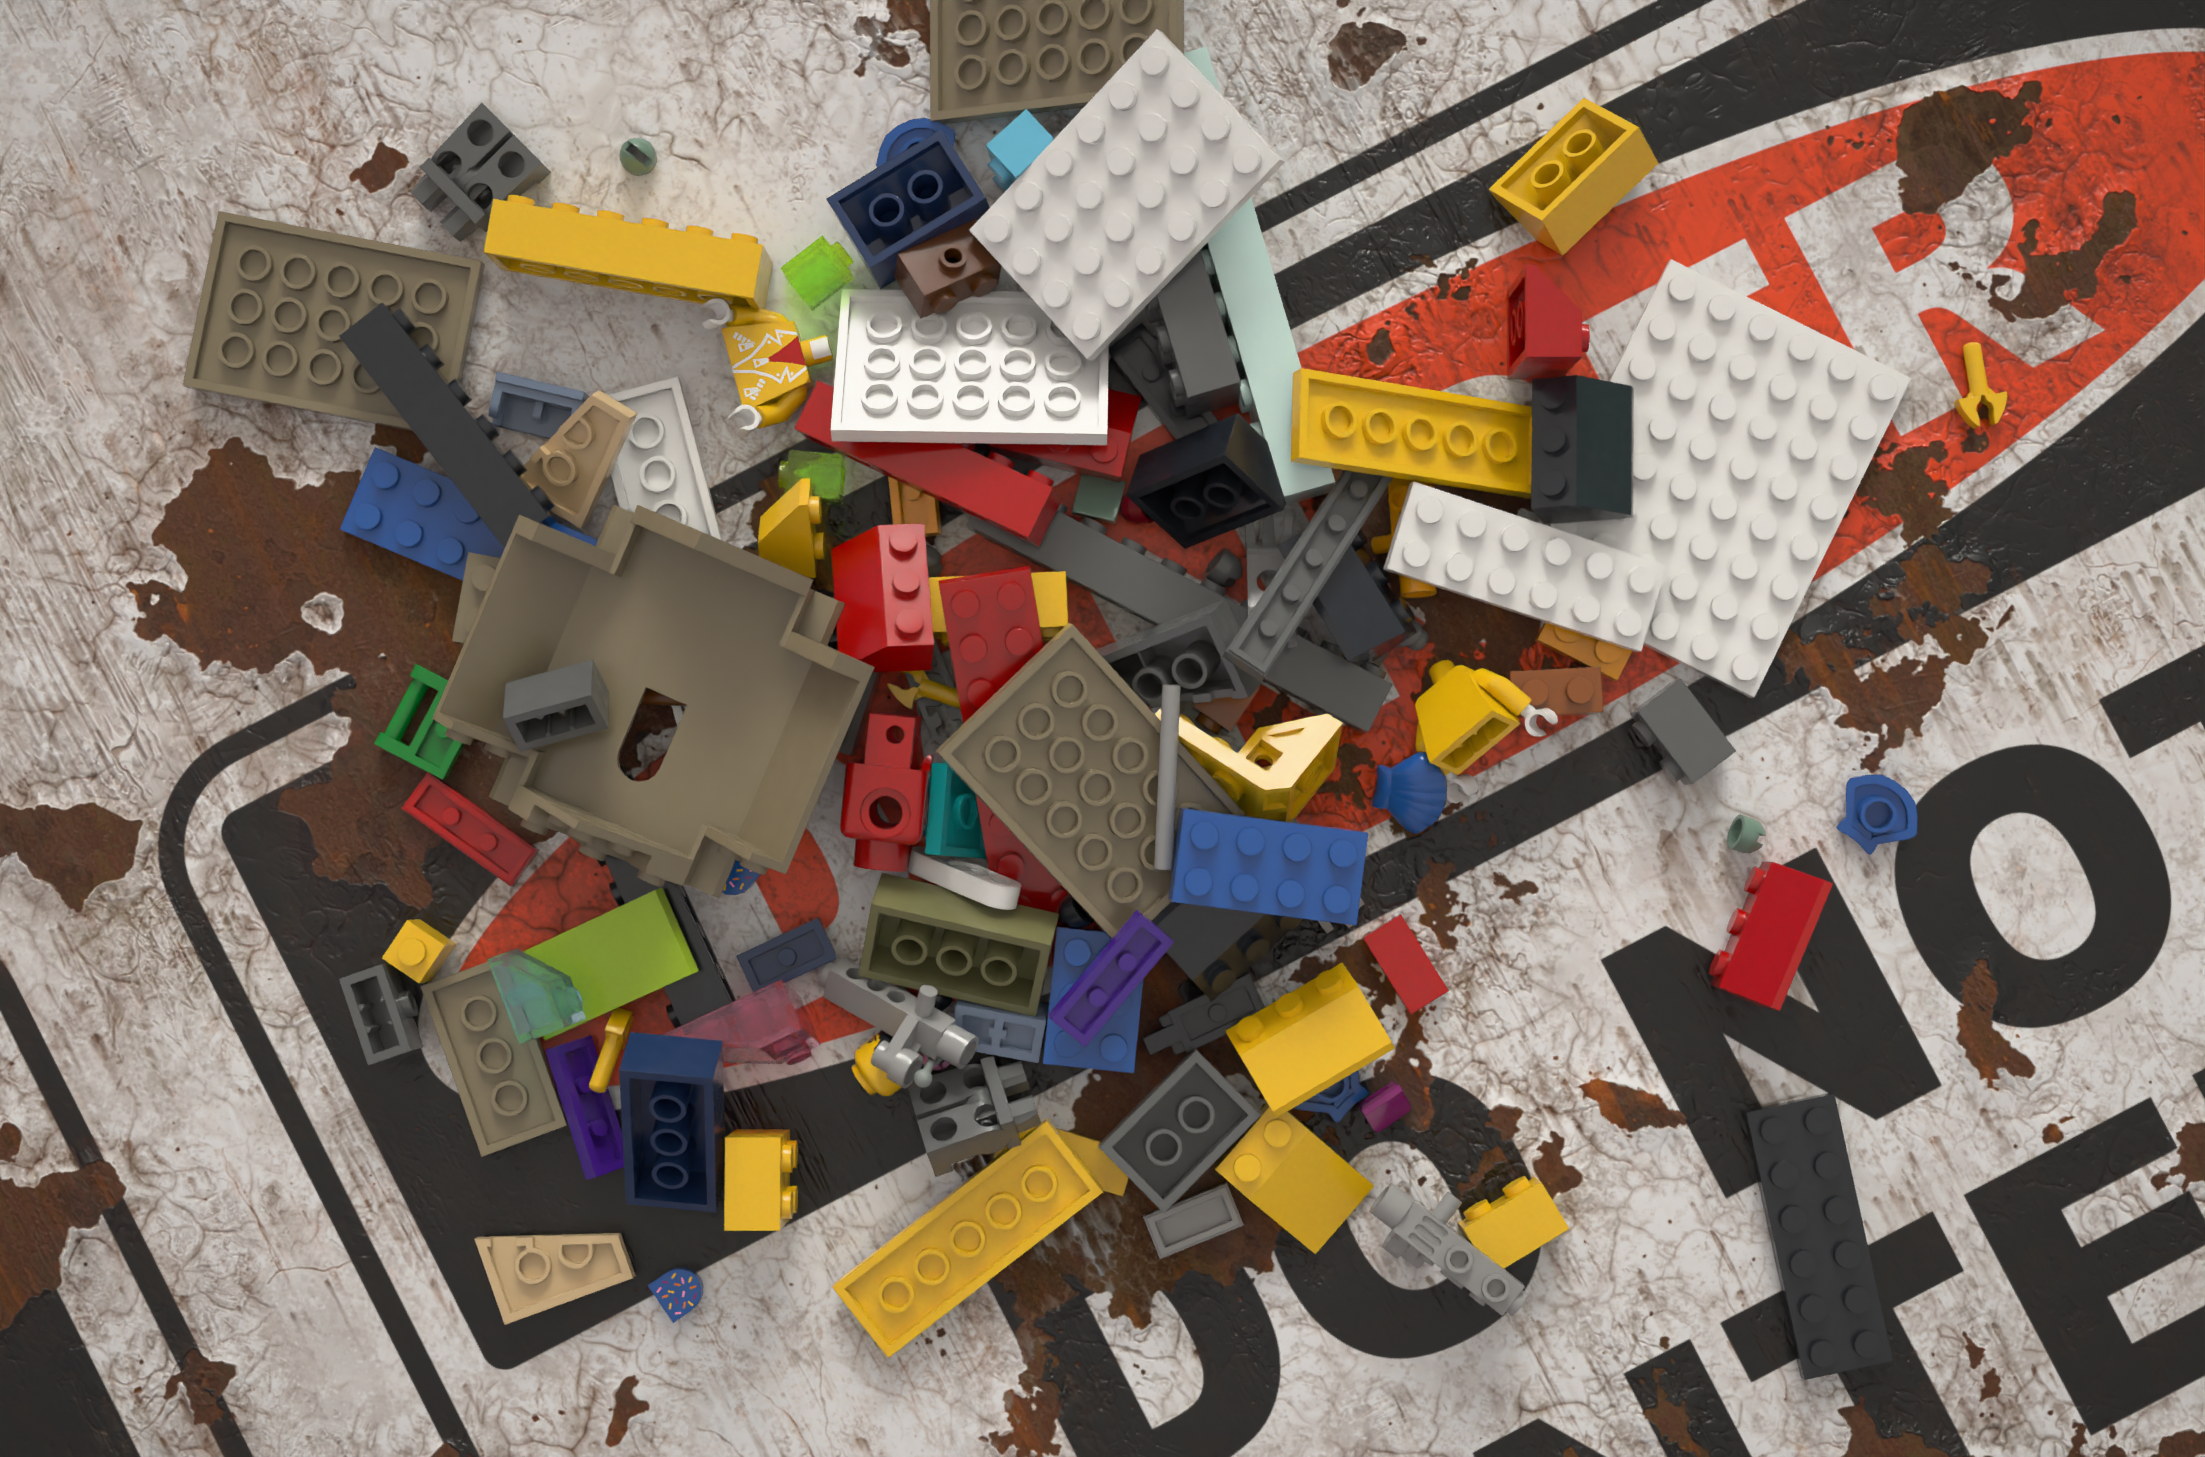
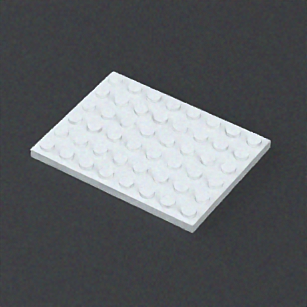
(1739, 467)

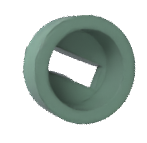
(631, 163)
(1744, 834)

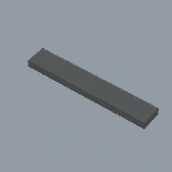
(1305, 572)

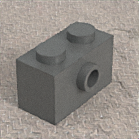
(556, 705)
(1681, 733)
(382, 1013)

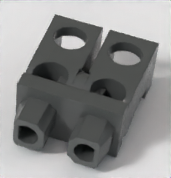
(473, 168)
(969, 1112)

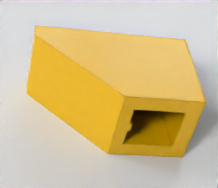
(789, 531)

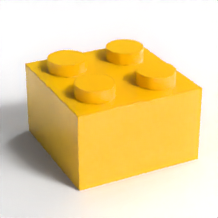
(759, 1179)

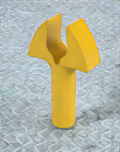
(1979, 390)
(927, 689)
(616, 1037)

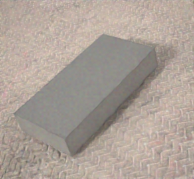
(1193, 1220)

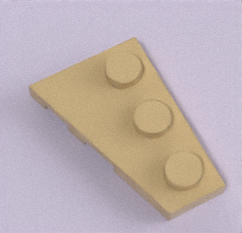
(581, 457)
(549, 1270)

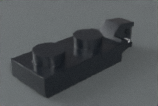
(1204, 1020)

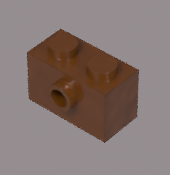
(946, 271)

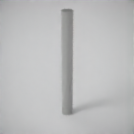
(1167, 777)

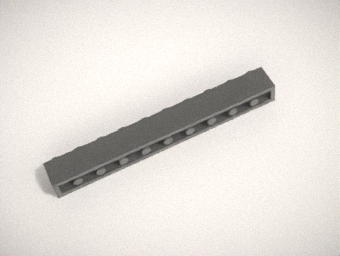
(1162, 593)

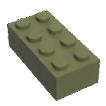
(957, 945)

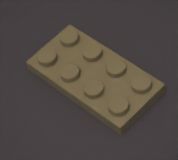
(500, 1083)

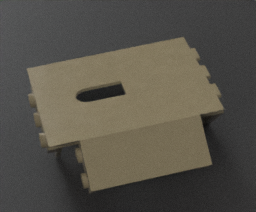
(692, 623)

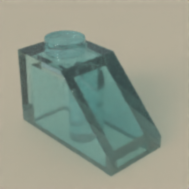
(535, 995)

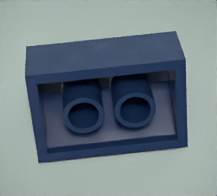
(907, 204)

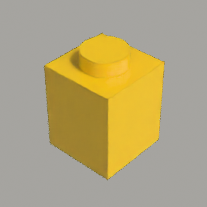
(419, 951)

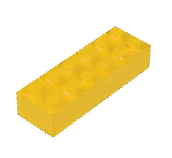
(627, 254)

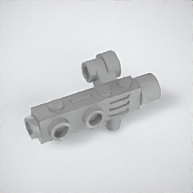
(909, 1019)
(1426, 1237)

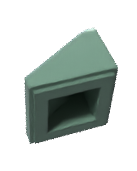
(1098, 499)

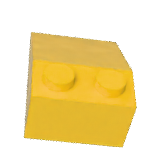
(1293, 1177)

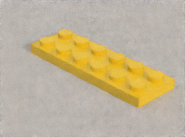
(1411, 433)
(967, 1238)

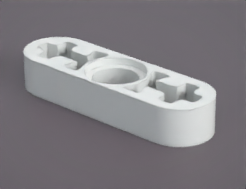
(965, 878)

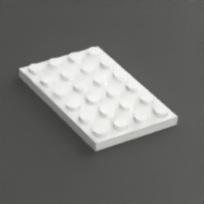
(1126, 195)
(963, 376)

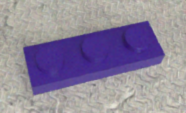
(1111, 978)
(588, 1113)

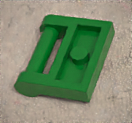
(430, 746)

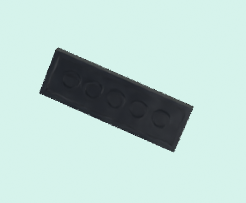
(1817, 1236)

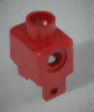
(889, 771)

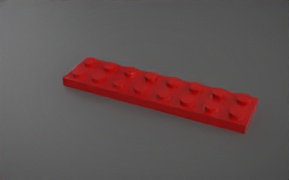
(990, 638)

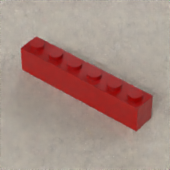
(946, 472)

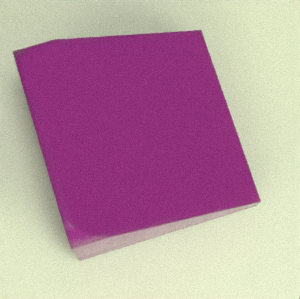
(1385, 1106)

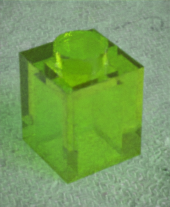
(819, 271)
(824, 469)

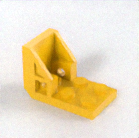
(1299, 755)

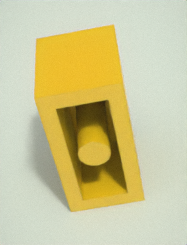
(1514, 1222)

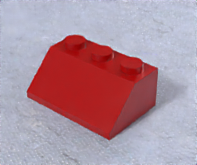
(1542, 328)
(1093, 460)
(885, 598)
(1769, 934)

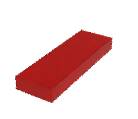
(470, 829)

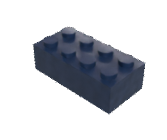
(673, 1121)

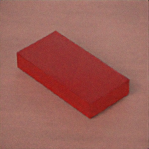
(1405, 964)

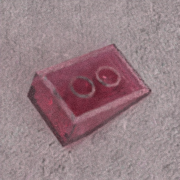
(758, 1028)

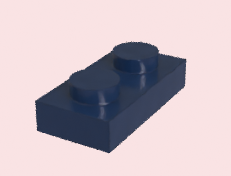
(788, 955)

